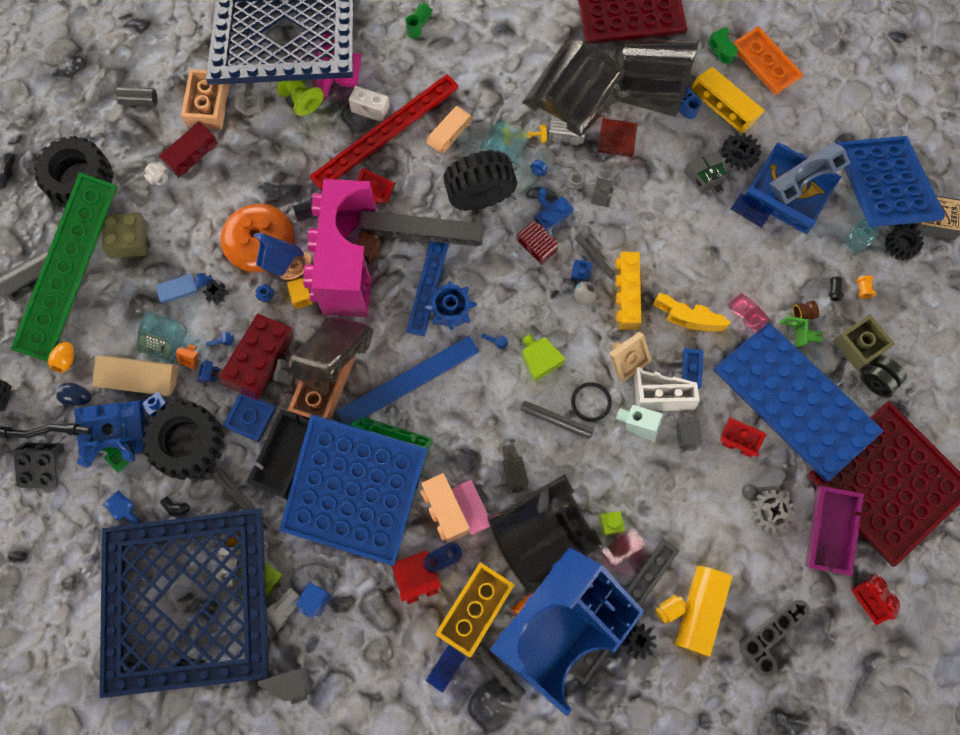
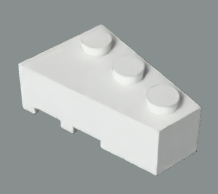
(664, 393)

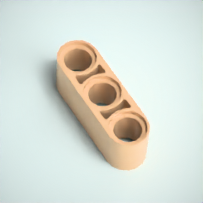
(449, 129)

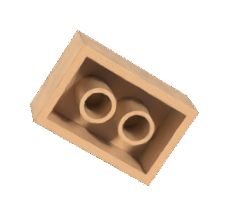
(204, 101)
(444, 508)

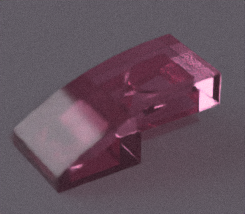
(750, 312)

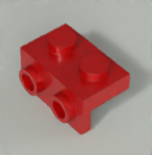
(743, 437)

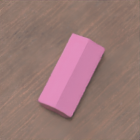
(471, 507)

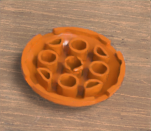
(238, 232)

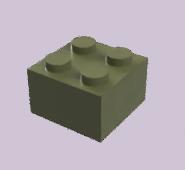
(124, 235)
(863, 342)

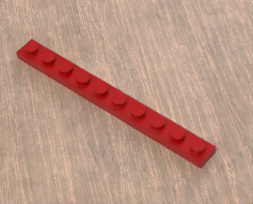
(385, 131)

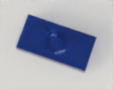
(751, 210)
(445, 668)

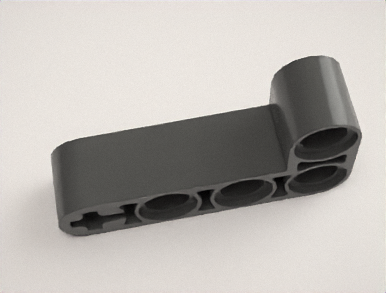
(776, 633)

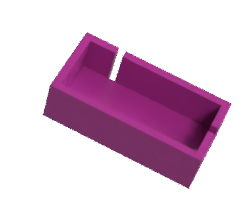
(834, 530)

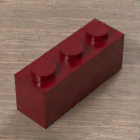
(188, 149)

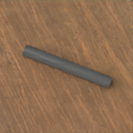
(593, 254)

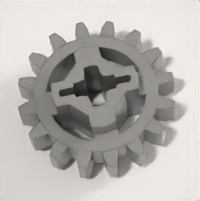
(768, 519)

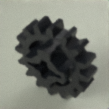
(741, 150)

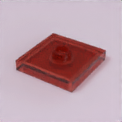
(617, 137)

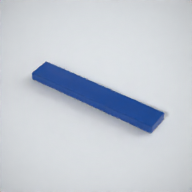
(429, 279)

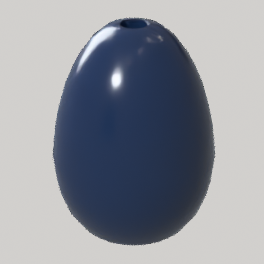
(73, 394)

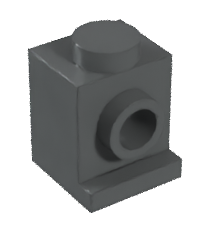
(602, 193)

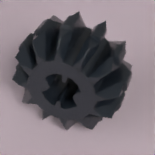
(645, 645)

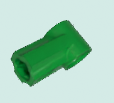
(417, 20)

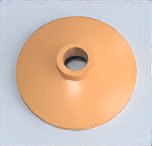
(297, 266)

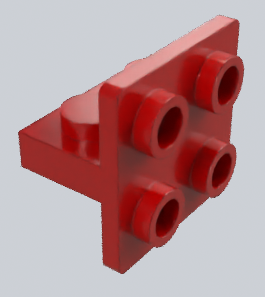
(877, 599)

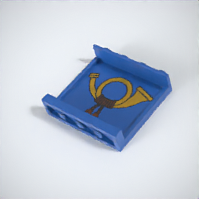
(803, 210)

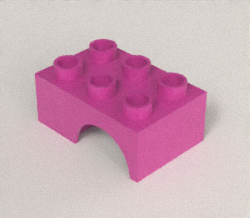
(339, 271)

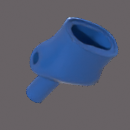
(121, 507)

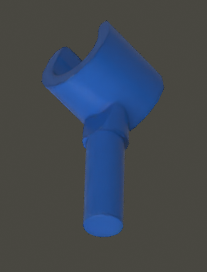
(227, 339)
(501, 342)

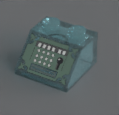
(160, 336)

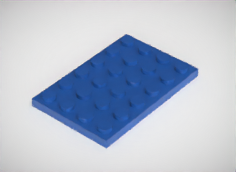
(890, 182)

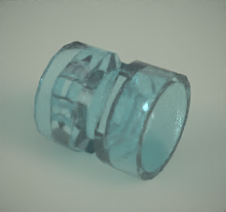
(861, 236)

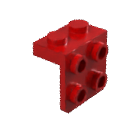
(381, 187)
(414, 579)

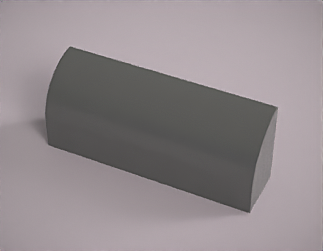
(22, 278)

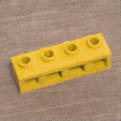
(629, 290)

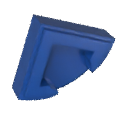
(201, 280)

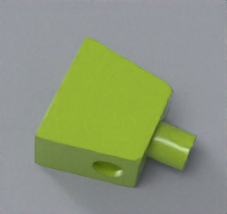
(540, 357)

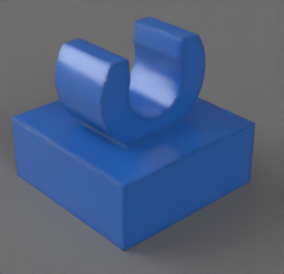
(581, 270)
(205, 372)

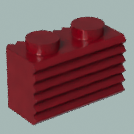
(537, 242)

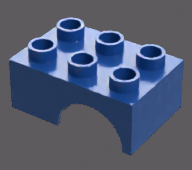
(565, 618)

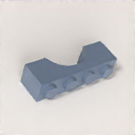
(827, 160)

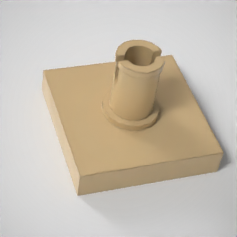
(630, 355)

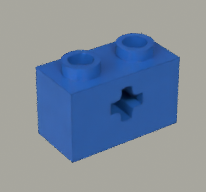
(313, 600)

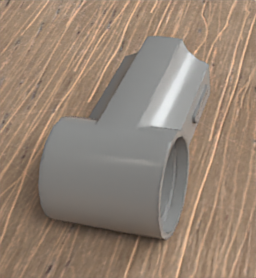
(279, 613)

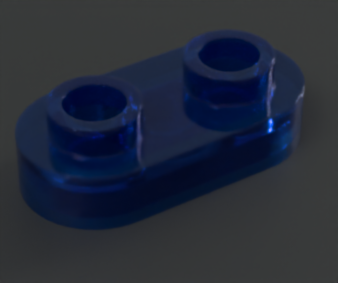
(441, 558)

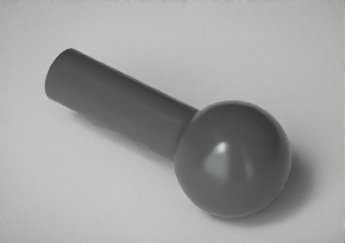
(750, 491)

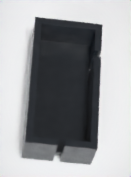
(280, 455)

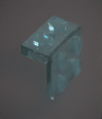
(506, 139)

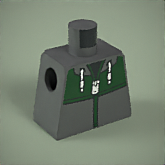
(707, 173)

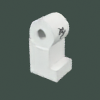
(232, 563)

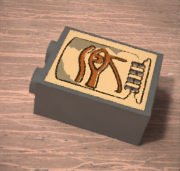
(948, 227)

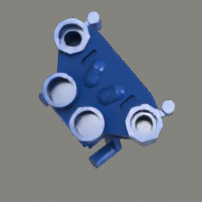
(128, 425)

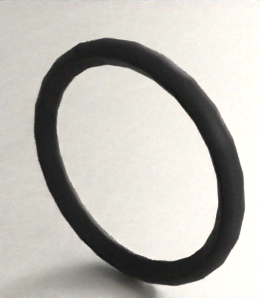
(595, 385)

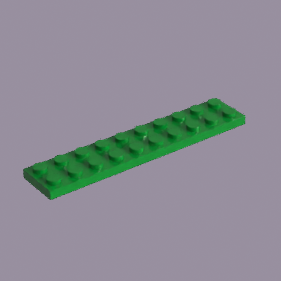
(64, 267)

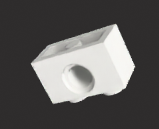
(369, 104)

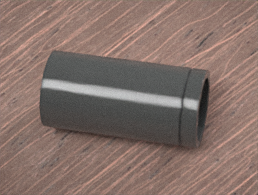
(136, 96)

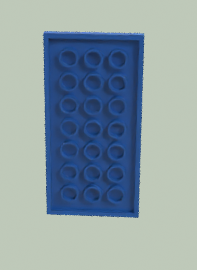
(798, 401)

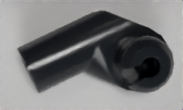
(174, 510)

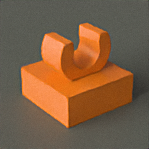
(188, 356)

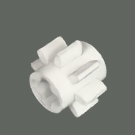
(155, 173)

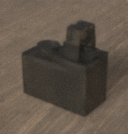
(513, 470)

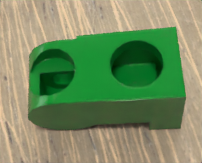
(722, 46)

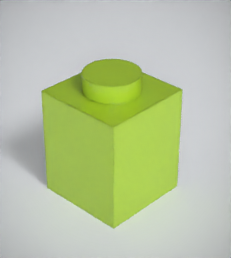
(611, 523)

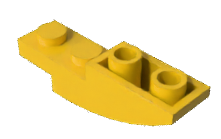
(697, 319)

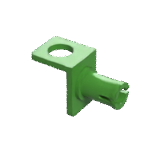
(803, 334)

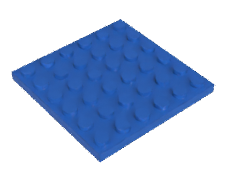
(353, 489)

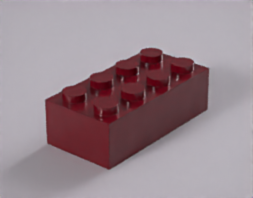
(256, 356)

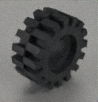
(897, 249)

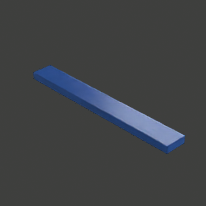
(408, 381)

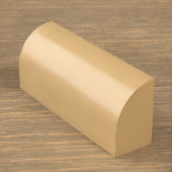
(134, 375)

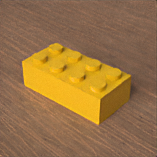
(475, 609)

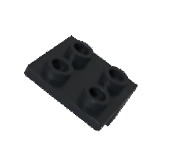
(37, 465)

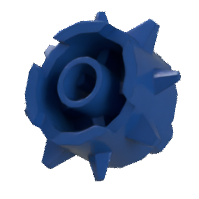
(447, 315)

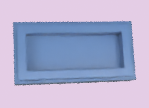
(176, 288)

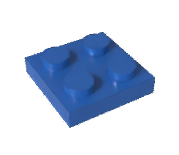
(249, 417)

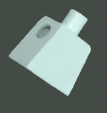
(648, 424)

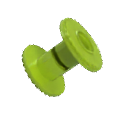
(305, 99)

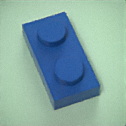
(692, 366)

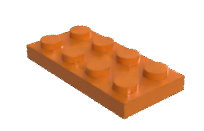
(767, 60)

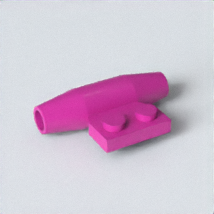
(325, 84)

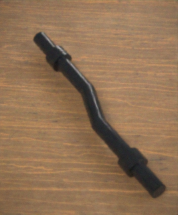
(70, 429)

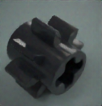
(215, 292)

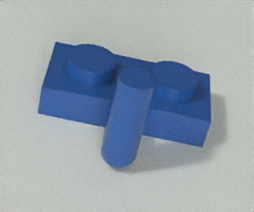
(553, 212)

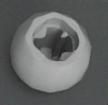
(585, 293)

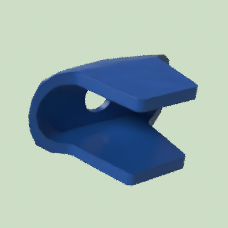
(275, 254)

